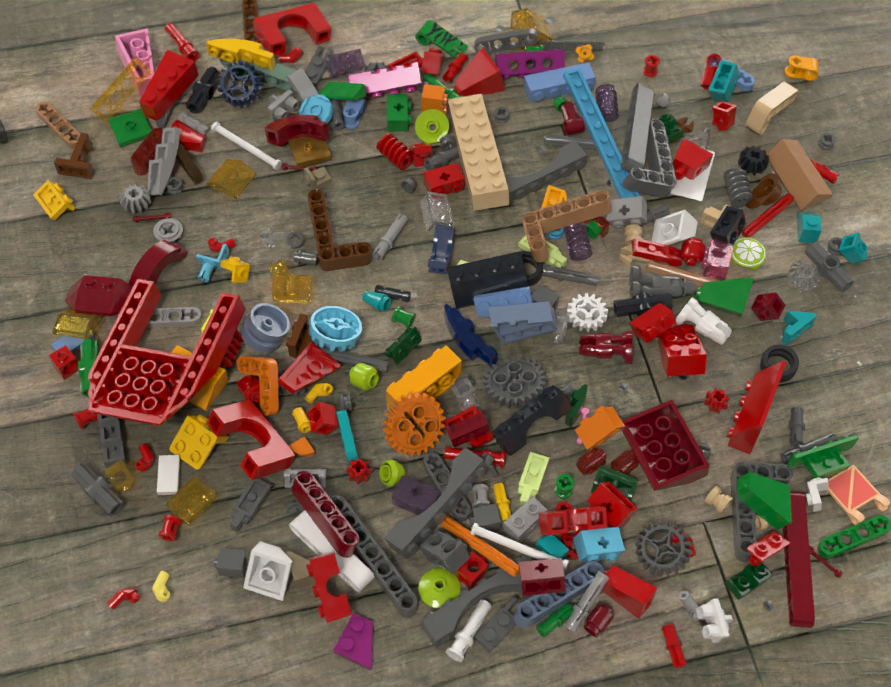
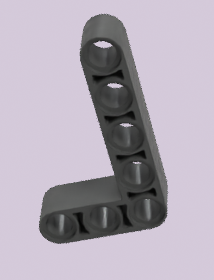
(661, 176)
(748, 520)

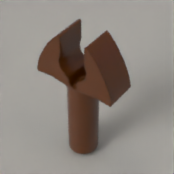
(687, 128)

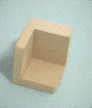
(711, 216)

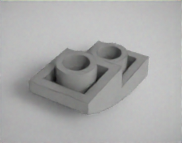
(302, 84)

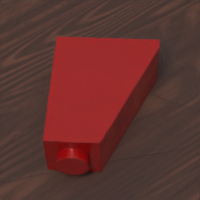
(629, 591)

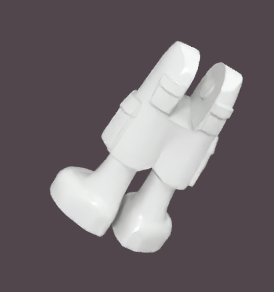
(706, 322)

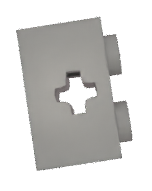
(620, 216)
(523, 521)

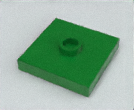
(130, 127)

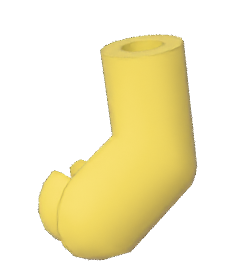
(159, 588)

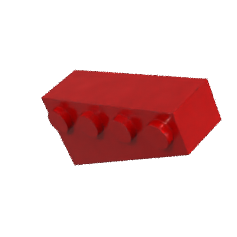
(167, 84)

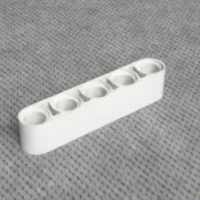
(350, 568)

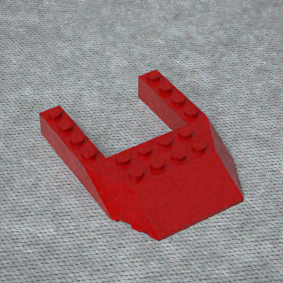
(153, 383)

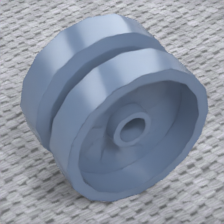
(265, 328)

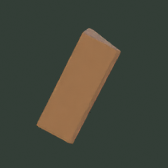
(798, 174)

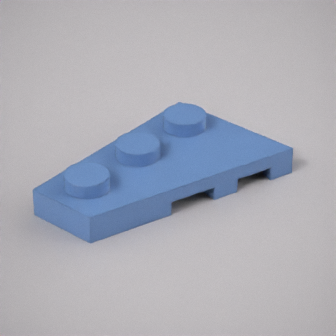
(501, 298)

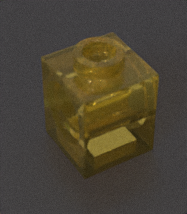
(119, 467)

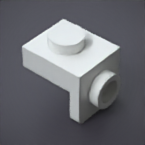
(813, 488)

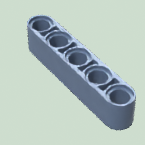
(553, 601)

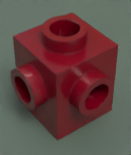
(768, 306)

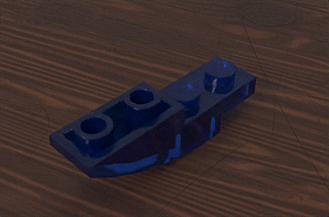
(463, 335)

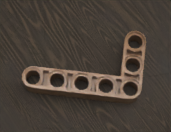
(560, 216)

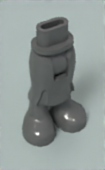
(658, 284)

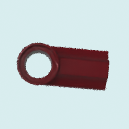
(572, 122)

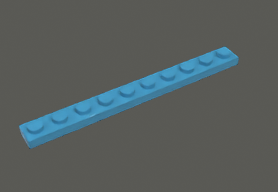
(598, 130)

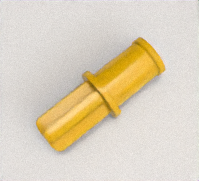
(502, 502)

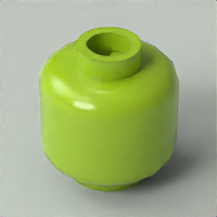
(363, 376)

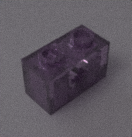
(414, 495)

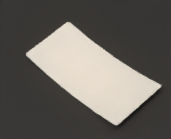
(693, 188)

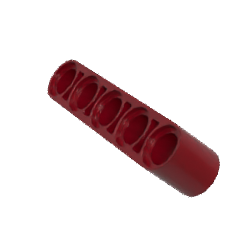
(325, 514)

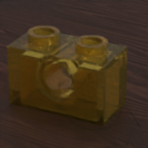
(291, 288)

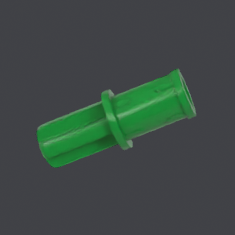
(555, 620)

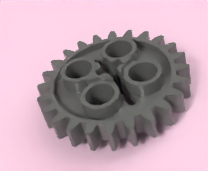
(514, 382)

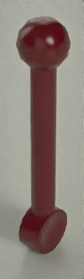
(285, 166)
(167, 215)
(838, 573)

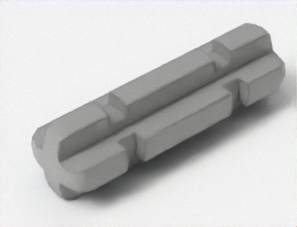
(193, 123)

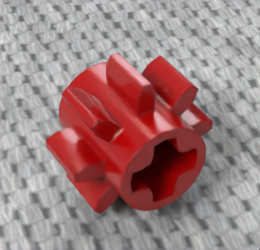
(716, 400)
(358, 476)

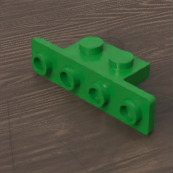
(825, 459)

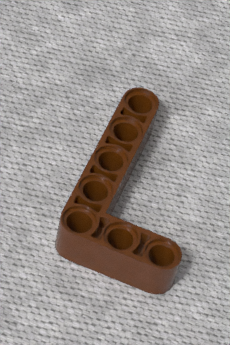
(323, 235)

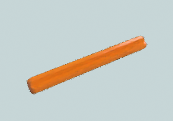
(481, 546)

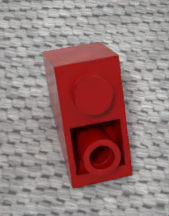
(433, 61)

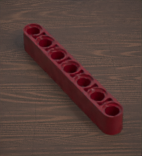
(798, 565)

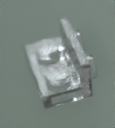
(436, 210)

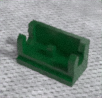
(624, 483)

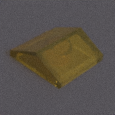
(232, 178)
(75, 324)

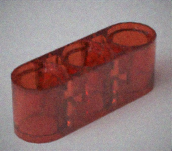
(146, 151)

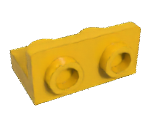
(53, 199)

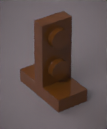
(77, 164)

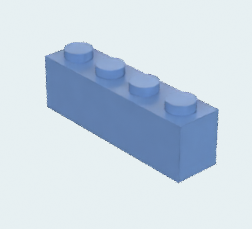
(552, 83)

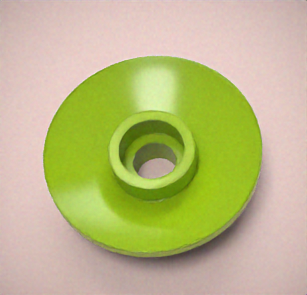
(426, 120)
(434, 596)

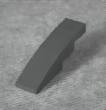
(111, 439)

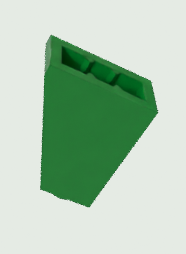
(726, 295)
(766, 498)

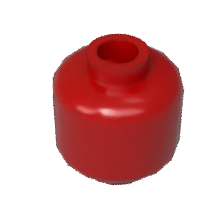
(692, 251)

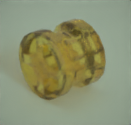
(278, 268)

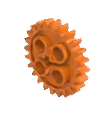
(400, 436)

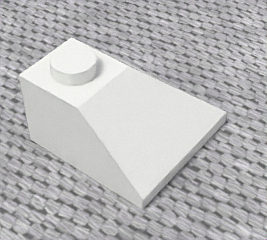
(674, 228)
(268, 571)

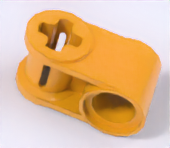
(803, 68)

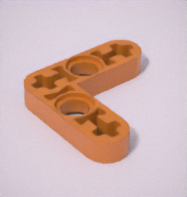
(268, 374)

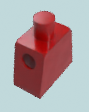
(690, 160)

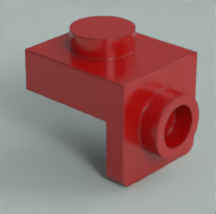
(250, 388)

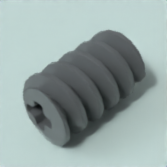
(738, 187)

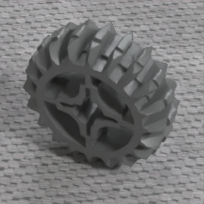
(667, 539)

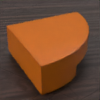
(302, 448)

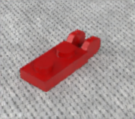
(656, 252)

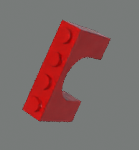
(306, 17)
(246, 418)

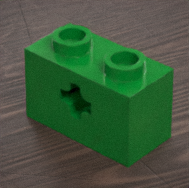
(397, 113)

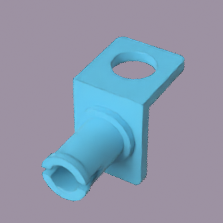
(211, 263)

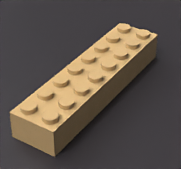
(478, 152)

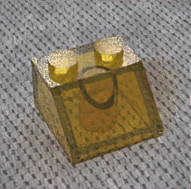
(526, 19)

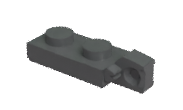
(249, 503)

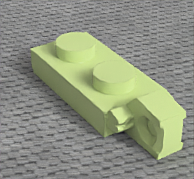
(555, 255)
(532, 476)

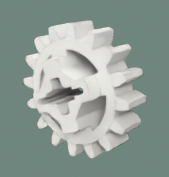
(587, 312)

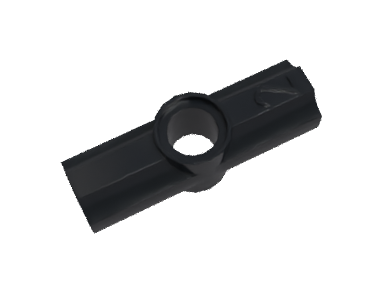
(203, 90)
(640, 304)

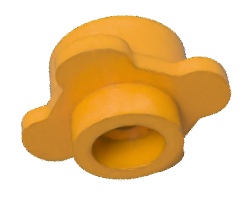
(585, 48)

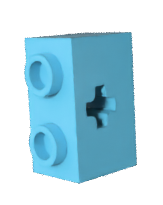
(599, 544)

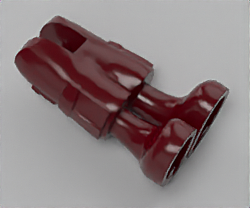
(601, 346)

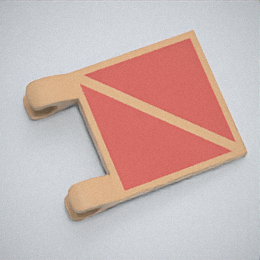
(854, 491)

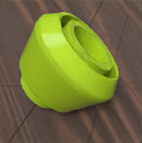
(391, 472)

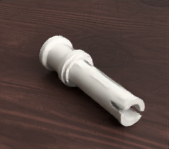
(465, 637)

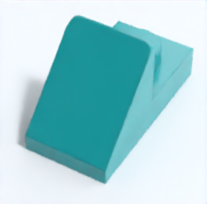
(797, 324)

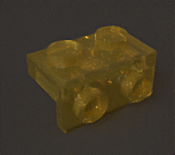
(191, 500)

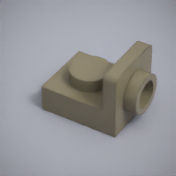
(317, 178)

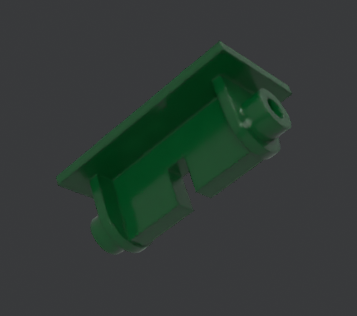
(406, 344)

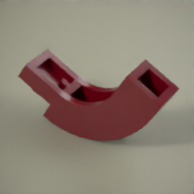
(294, 127)
(155, 261)

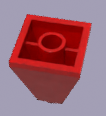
(480, 77)

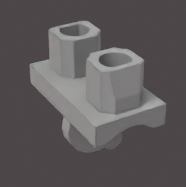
(279, 105)

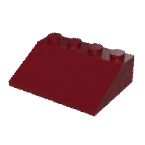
(665, 447)

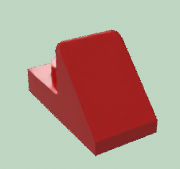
(419, 152)

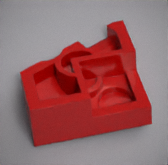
(189, 137)

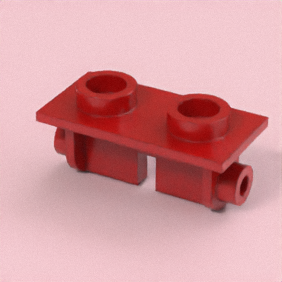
(766, 547)

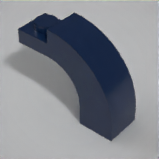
(441, 249)

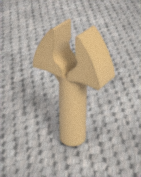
(628, 259)

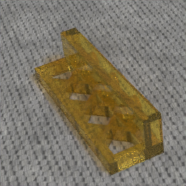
(115, 84)

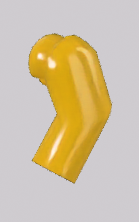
(318, 390)

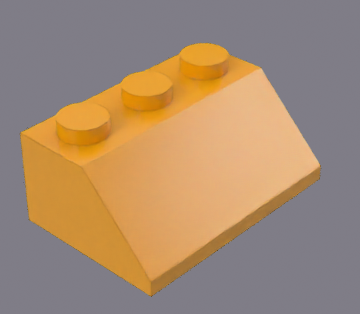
(209, 392)

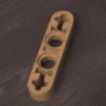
(57, 126)

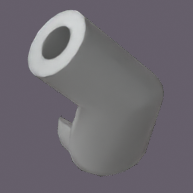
(690, 605)

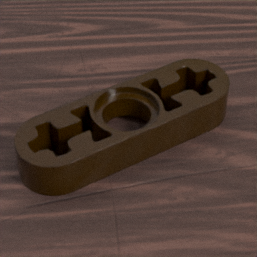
(188, 165)

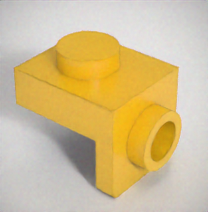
(239, 269)

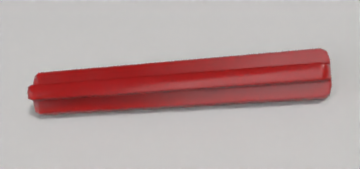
(768, 215)

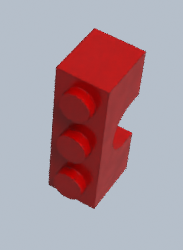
(573, 519)
(332, 606)

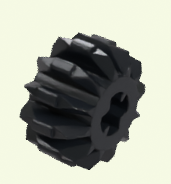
(753, 160)

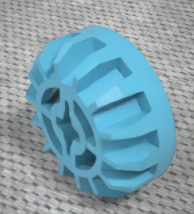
(335, 328)

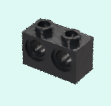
(729, 225)

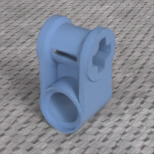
(353, 112)

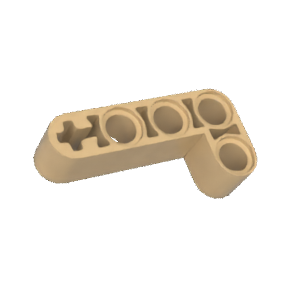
(769, 106)

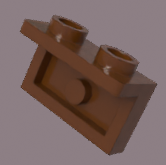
(300, 336)

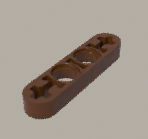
(248, 23)

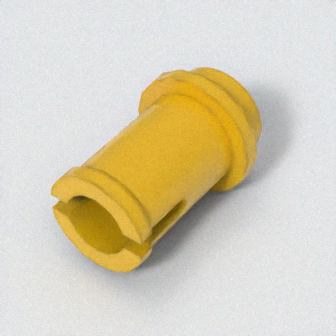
(301, 420)

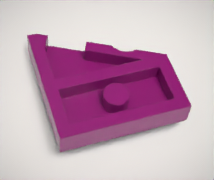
(356, 642)

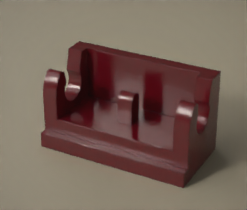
(467, 429)

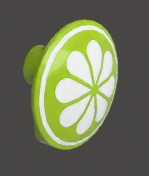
(748, 253)

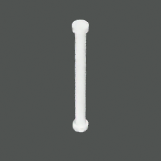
(216, 127)
(476, 530)

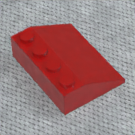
(755, 408)

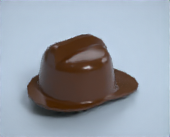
(765, 192)

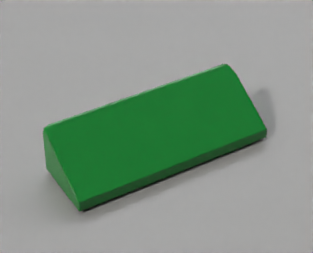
(343, 90)

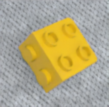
(195, 441)

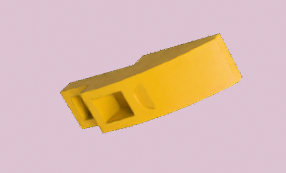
(240, 49)

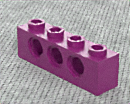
(503, 59)

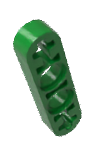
(853, 535)

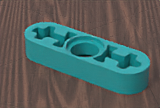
(346, 435)

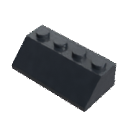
(486, 277)

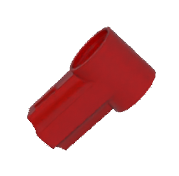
(710, 70)

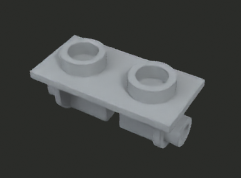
(319, 475)

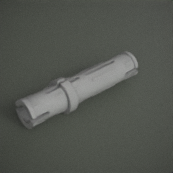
(386, 242)
(587, 600)

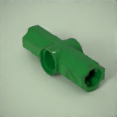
(88, 353)

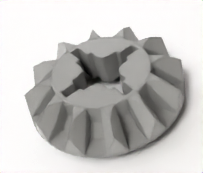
(167, 225)

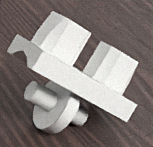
(717, 621)

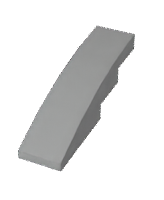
(162, 166)

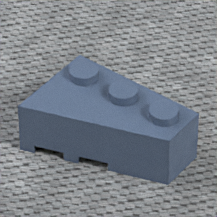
(522, 320)

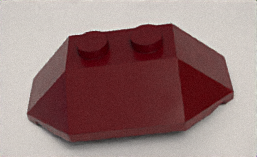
(98, 295)

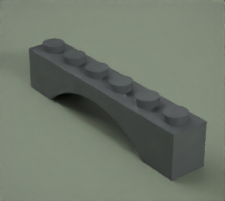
(569, 159)
(410, 533)
(442, 624)

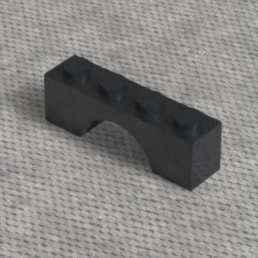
(512, 433)

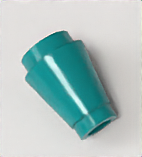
(377, 300)

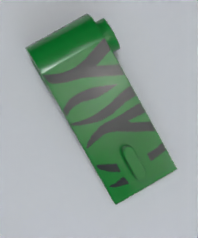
(440, 37)

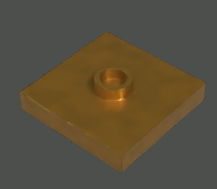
(309, 151)

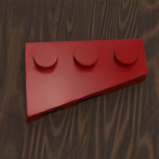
(307, 369)

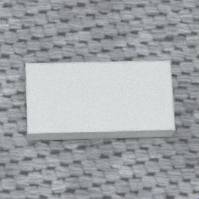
(168, 474)

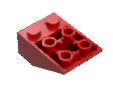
(682, 351)

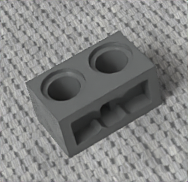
(445, 551)

